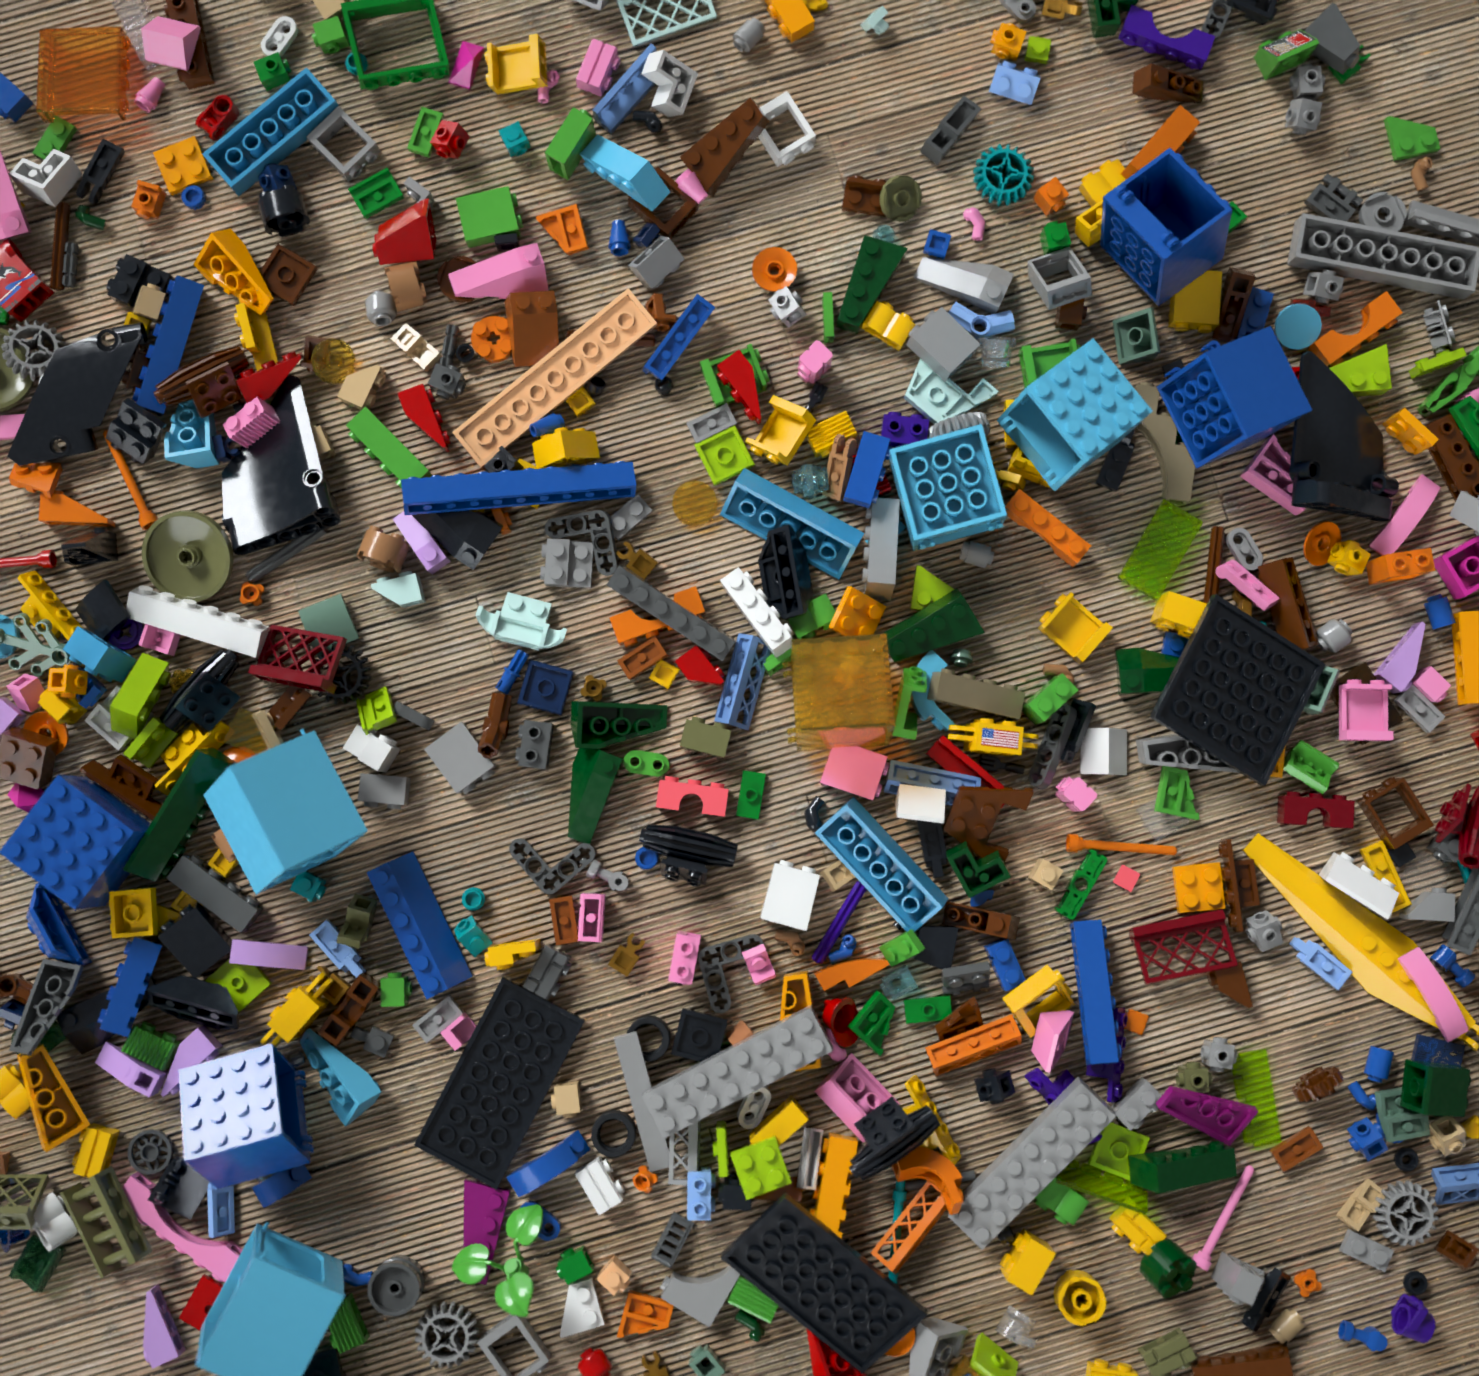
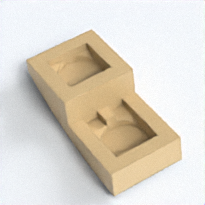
(416, 347)
(837, 875)
(1360, 1205)

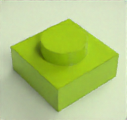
(1037, 50)

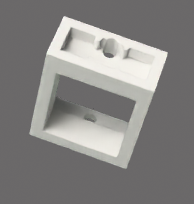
(804, 144)

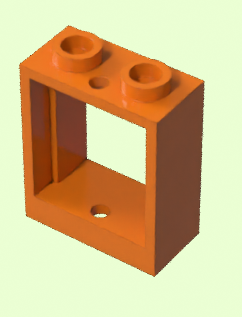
(1400, 566)

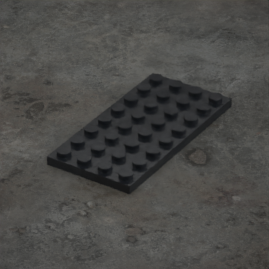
(499, 1082)
(824, 1283)

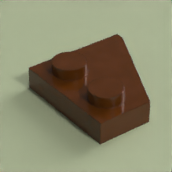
(960, 1021)

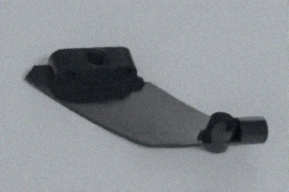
(75, 395)

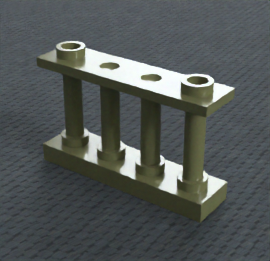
(120, 1216)

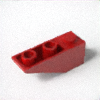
(739, 376)
(268, 379)
(420, 410)

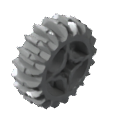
(19, 341)
(960, 422)
(1405, 1194)
(440, 1326)

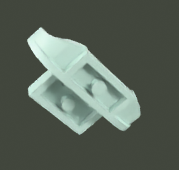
(521, 623)

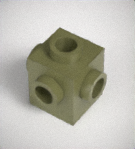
(1188, 1072)

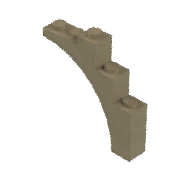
(1174, 460)

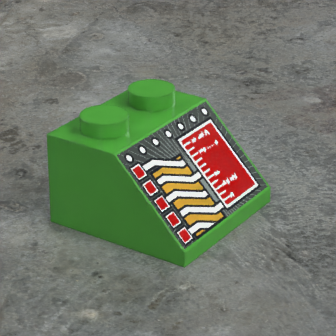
(1285, 53)

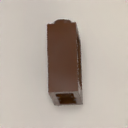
(678, 220)
(1422, 820)

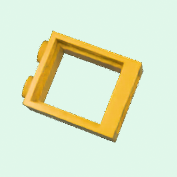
(1034, 988)
(781, 1122)

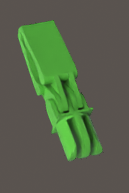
(1459, 378)

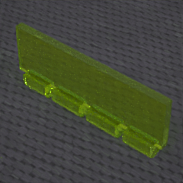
(1258, 1092)
(1106, 1187)

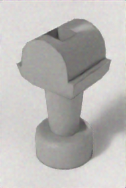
(616, 880)

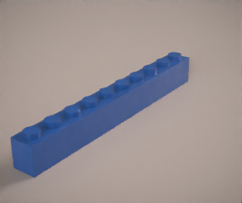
(518, 488)

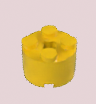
(1083, 1310)

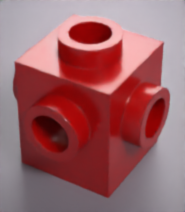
(449, 139)

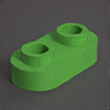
(646, 762)

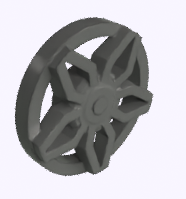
(150, 1151)

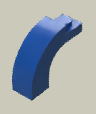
(548, 1165)

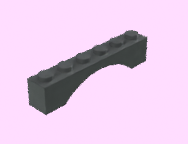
(670, 612)

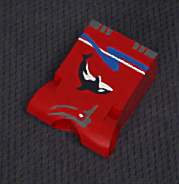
(20, 285)

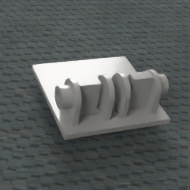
(1439, 316)

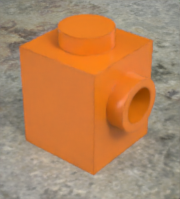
(1051, 197)

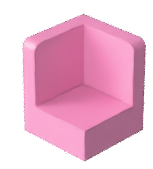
(26, 692)
(459, 1031)

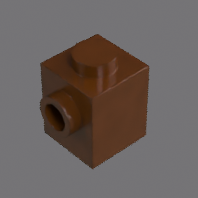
(1071, 315)

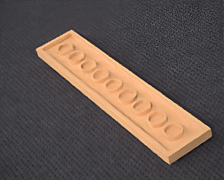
(555, 377)

